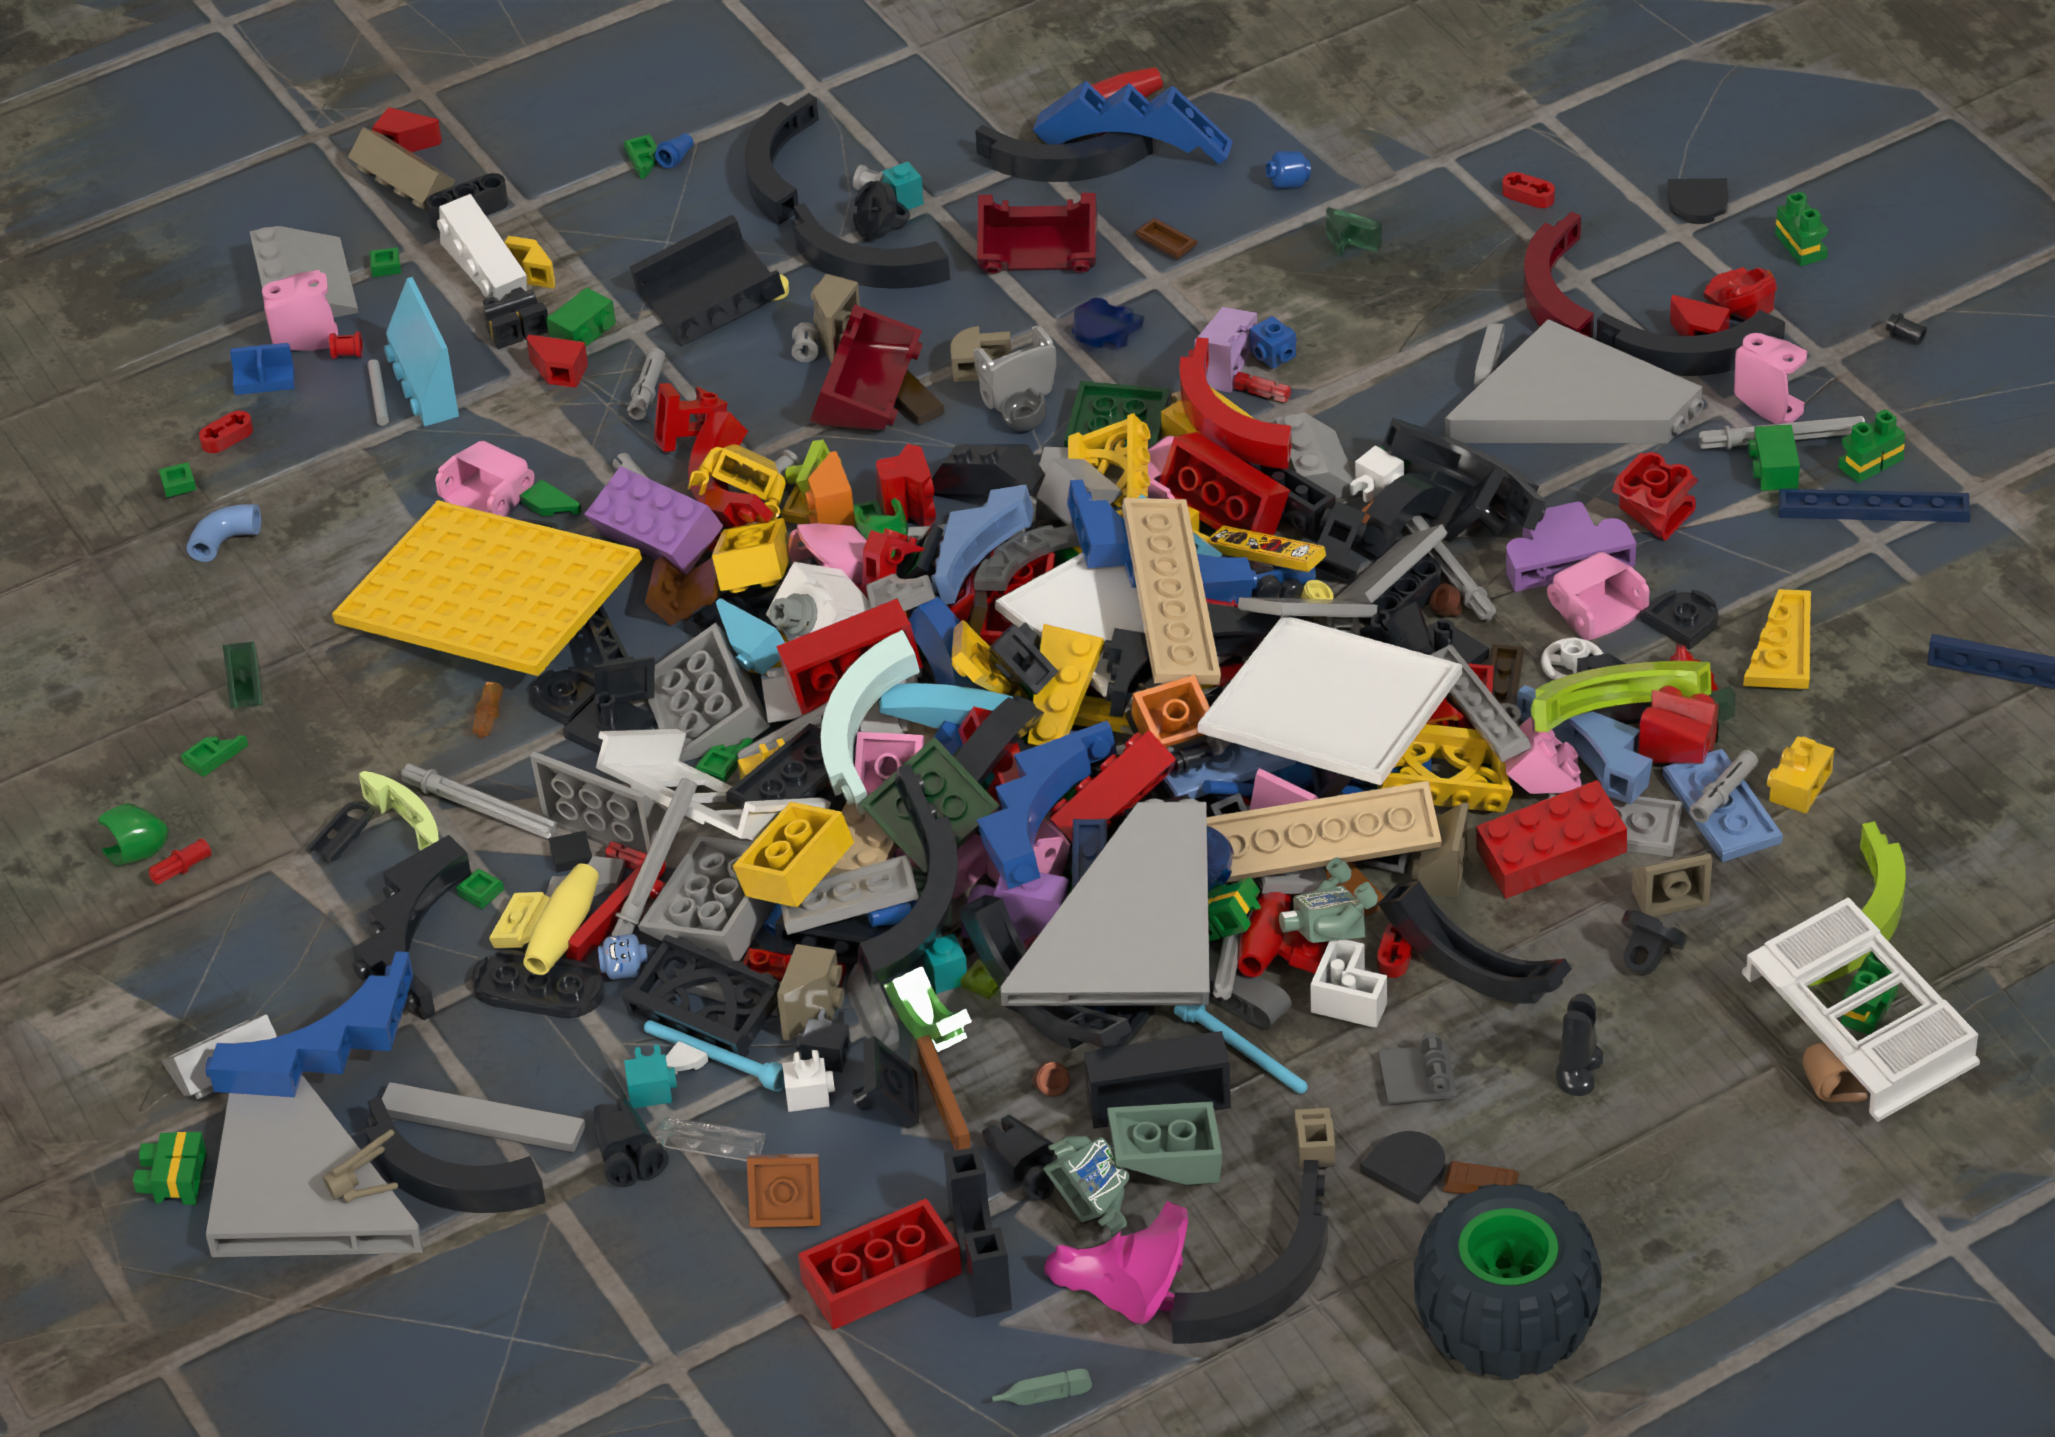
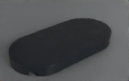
(565, 991)

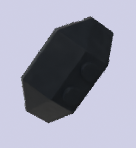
(986, 468)

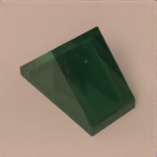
(243, 674)

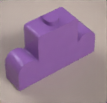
(1563, 540)
(1029, 904)

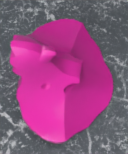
(1129, 1270)

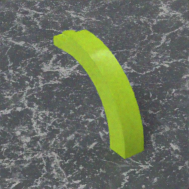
(1614, 686)
(1886, 902)

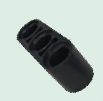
(487, 190)
(1413, 586)

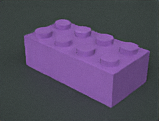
(653, 519)

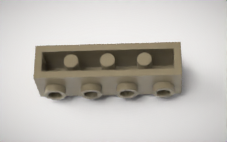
(398, 167)

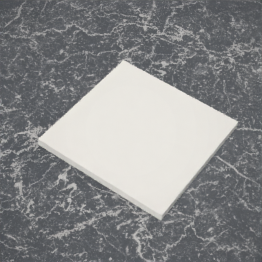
(1080, 601)
(1330, 699)

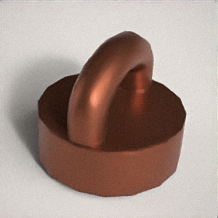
(1446, 600)
(1051, 1079)

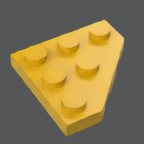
(971, 658)

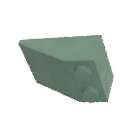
(1168, 1141)

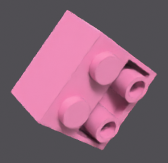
(1547, 765)

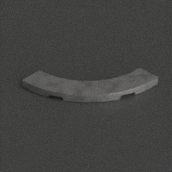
(1019, 551)

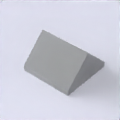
(1056, 485)

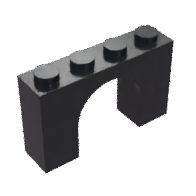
(979, 1243)

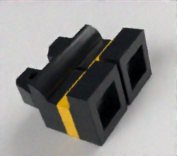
(514, 317)

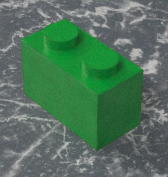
(582, 318)
(1775, 457)

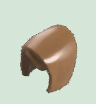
(1830, 1077)

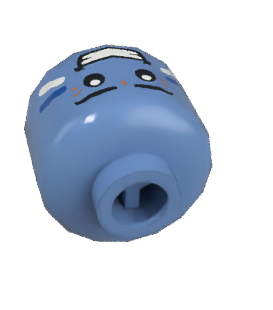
(622, 956)

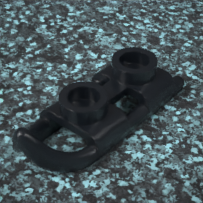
(347, 829)

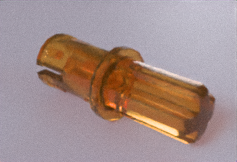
(487, 709)

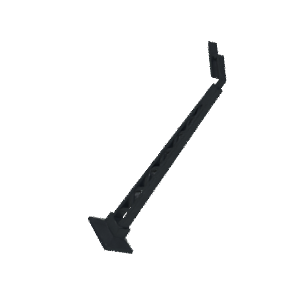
(624, 677)

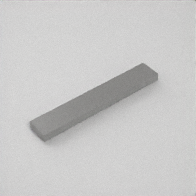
(1484, 710)
(483, 1117)

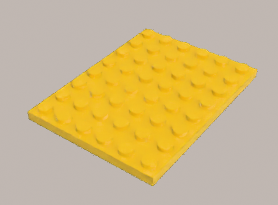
(487, 587)

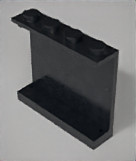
(705, 281)

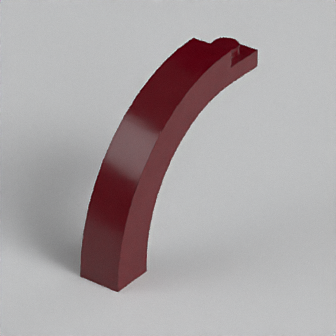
(1540, 291)

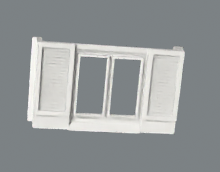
(652, 763)
(1895, 1061)

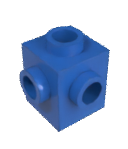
(1272, 342)

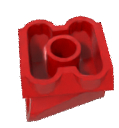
(908, 481)
(1656, 493)
(1678, 727)

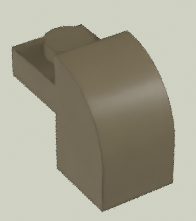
(963, 347)
(1315, 1136)

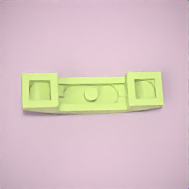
(387, 794)

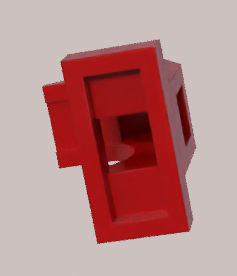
(674, 414)
(877, 555)

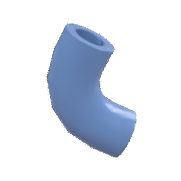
(221, 525)

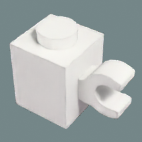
(1375, 472)
(807, 1083)

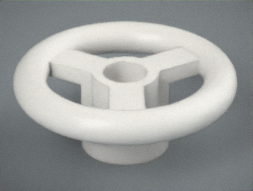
(1570, 650)

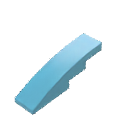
(936, 702)

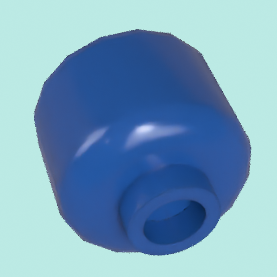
(1288, 169)

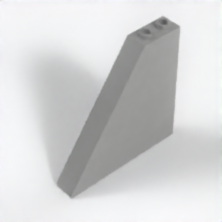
(1574, 392)
(1131, 922)
(273, 1190)

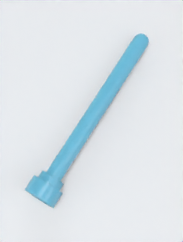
(1197, 1013)
(769, 1074)

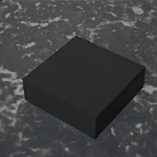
(570, 850)

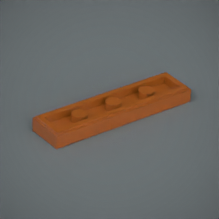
(942, 1094)

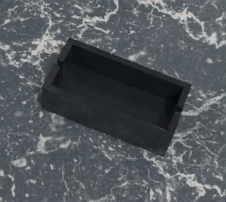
(1158, 1074)

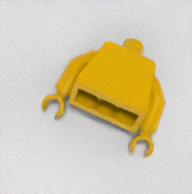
(743, 470)

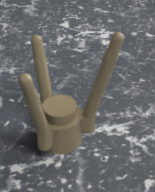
(343, 1179)

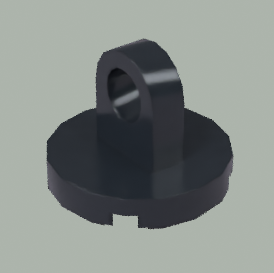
(878, 210)
(1649, 935)

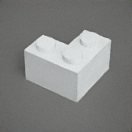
(1344, 987)

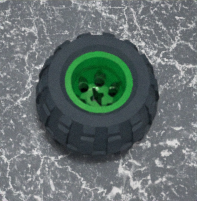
(1507, 1280)

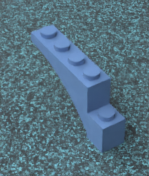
(976, 533)
(1604, 746)

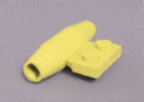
(546, 920)

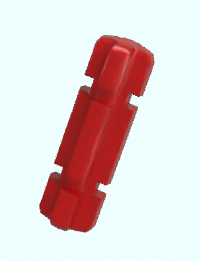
(1262, 387)
(632, 856)

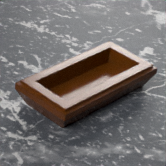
(1166, 238)
(1467, 1177)

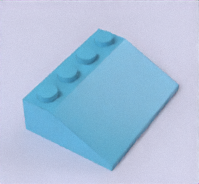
(420, 358)

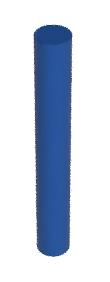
(1227, 788)

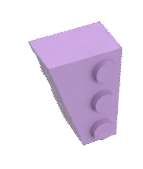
(1227, 346)

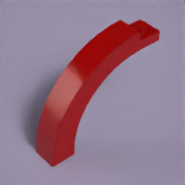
(1242, 436)
(730, 508)

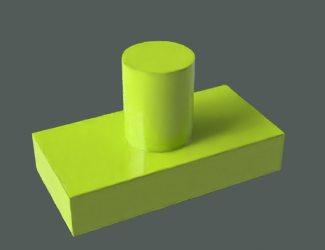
(800, 473)

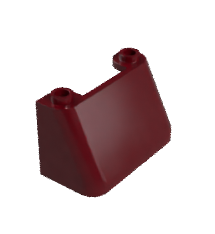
(1037, 236)
(867, 372)

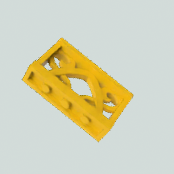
(1132, 459)
(1465, 751)

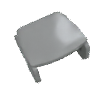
(1017, 371)

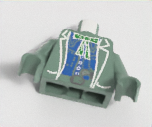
(1331, 909)
(1089, 1179)

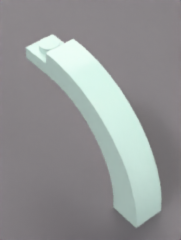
(851, 699)

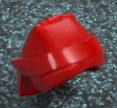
(1743, 291)

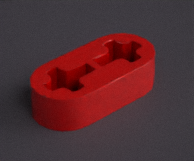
(1528, 190)
(226, 431)
(1390, 948)

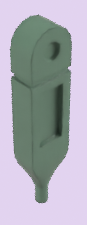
(1047, 1387)

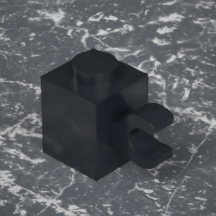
(829, 1038)

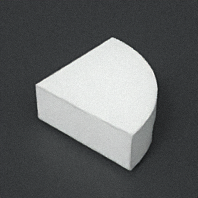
(685, 1057)

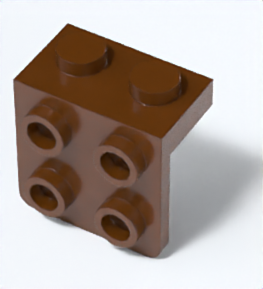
(679, 595)

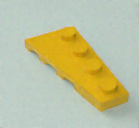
(1784, 644)
(1076, 659)

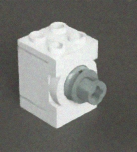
(814, 599)

